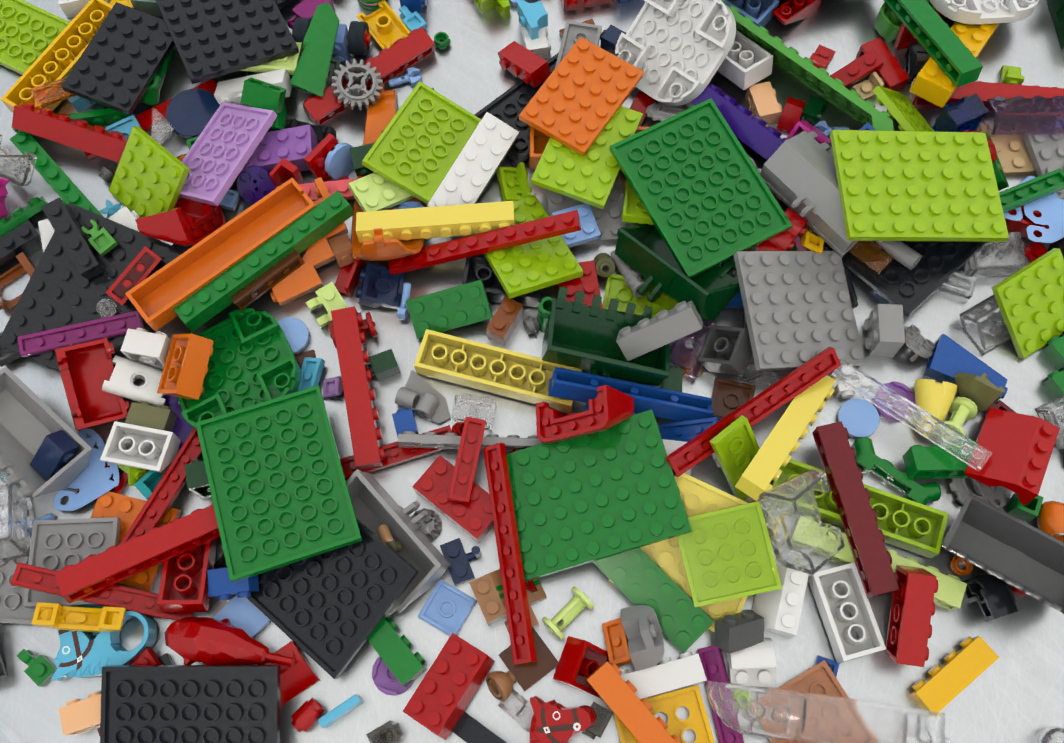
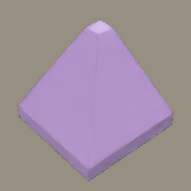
(332, 387)

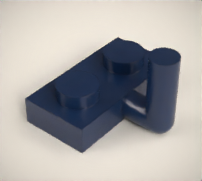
(460, 568)

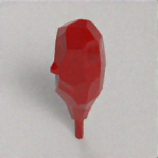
(218, 643)

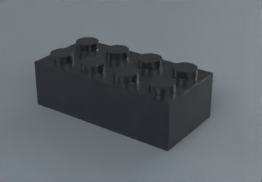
(478, 268)

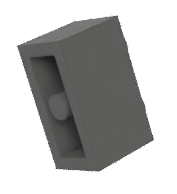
(739, 631)

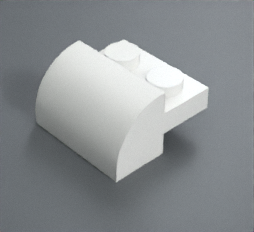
(753, 665)

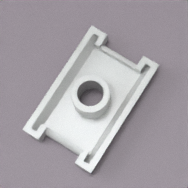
(126, 373)

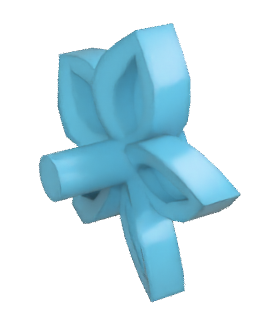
(110, 209)

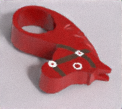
(558, 723)

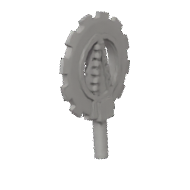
(991, 494)

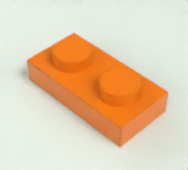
(616, 642)

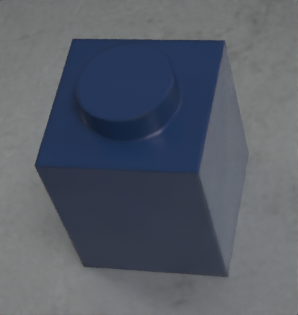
(609, 38)

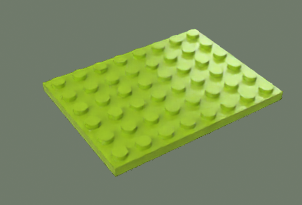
(917, 186)

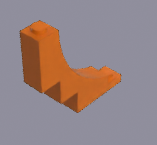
(305, 278)

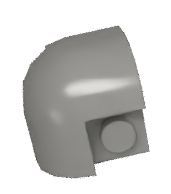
(643, 636)

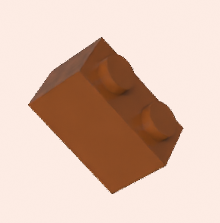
(504, 321)

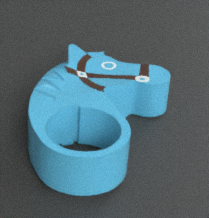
(86, 655)

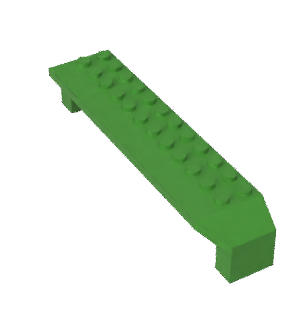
(814, 78)

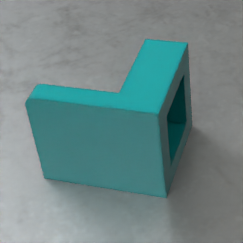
(148, 483)

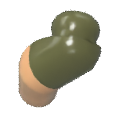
(386, 536)

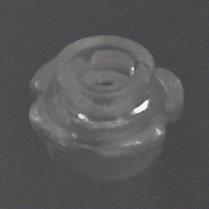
(102, 304)

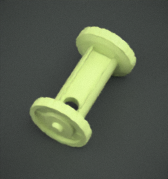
(962, 410)
(568, 613)

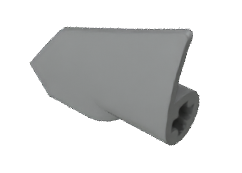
(423, 399)

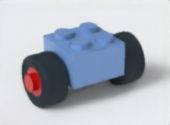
(354, 41)

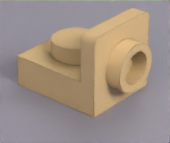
(866, 87)

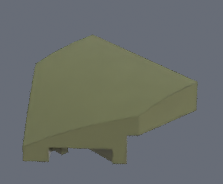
(978, 389)

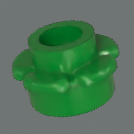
(439, 37)

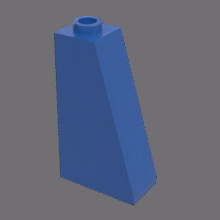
(952, 358)

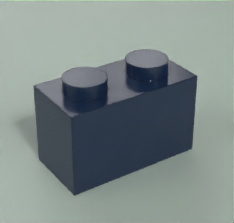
(54, 454)

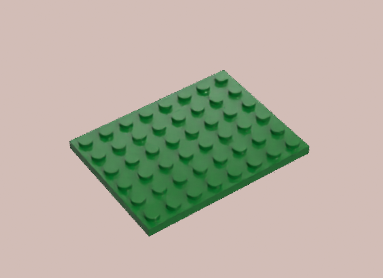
(699, 188)
(277, 483)
(594, 496)

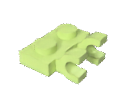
(330, 299)

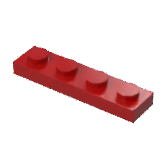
(467, 460)

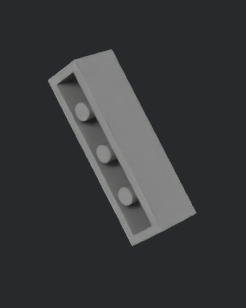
(659, 330)

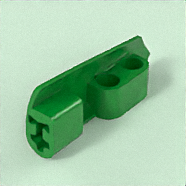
(317, 52)

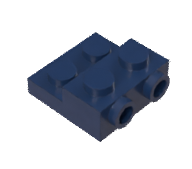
(379, 287)

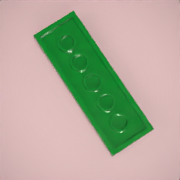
(649, 585)

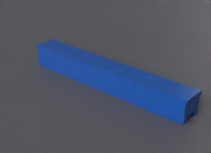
(664, 402)

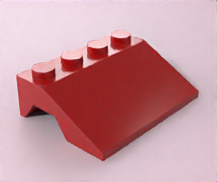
(1019, 450)

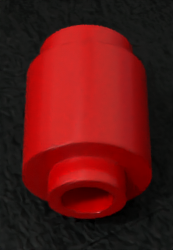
(307, 715)

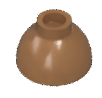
(500, 684)

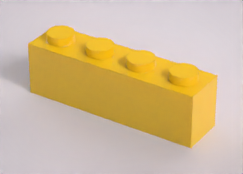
(953, 675)

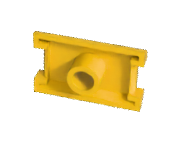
(385, 25)

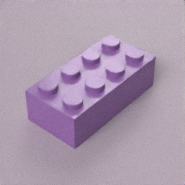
(287, 143)

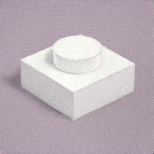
(842, 391)

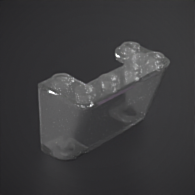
(796, 525)

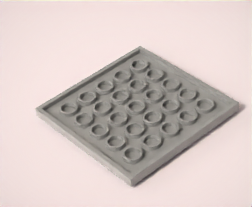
(796, 307)

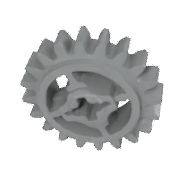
(357, 93)

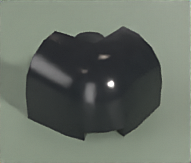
(992, 596)

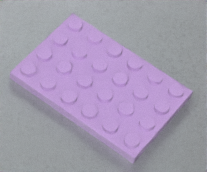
(223, 151)

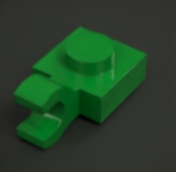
(39, 668)

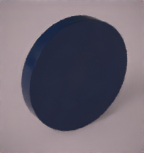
(191, 112)

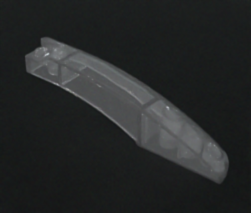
(821, 718)

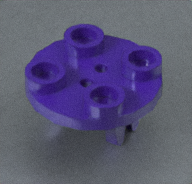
(246, 184)

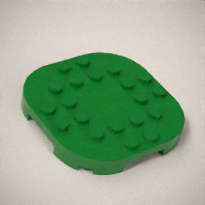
(246, 367)

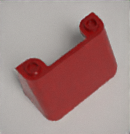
(184, 224)
(83, 374)
(604, 412)

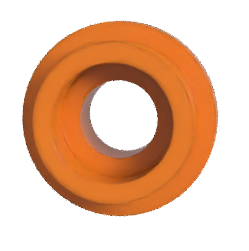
(968, 567)

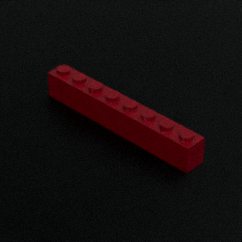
(855, 510)

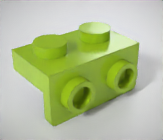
(514, 182)

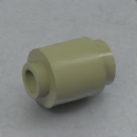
(601, 260)

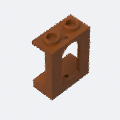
(25, 266)

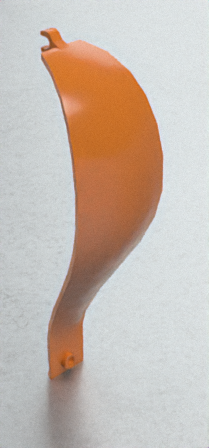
(377, 119)

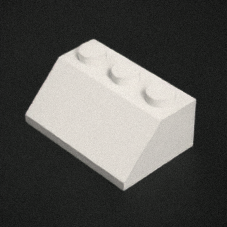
(140, 447)
(783, 606)

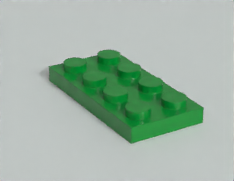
(450, 308)

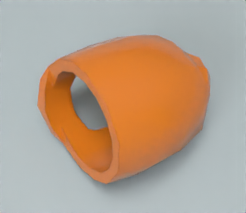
(1052, 519)

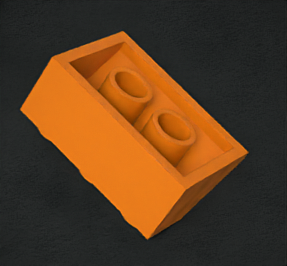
(185, 366)

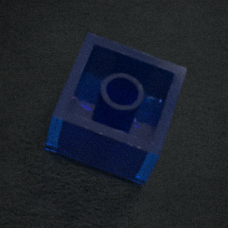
(962, 115)

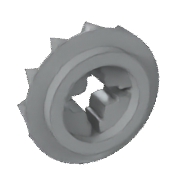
(434, 525)

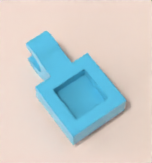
(412, 20)

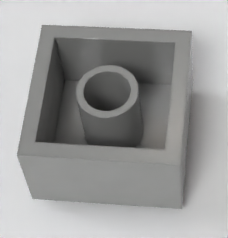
(885, 330)

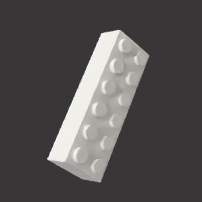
(476, 163)

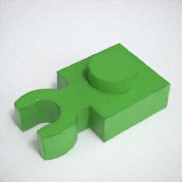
(100, 239)

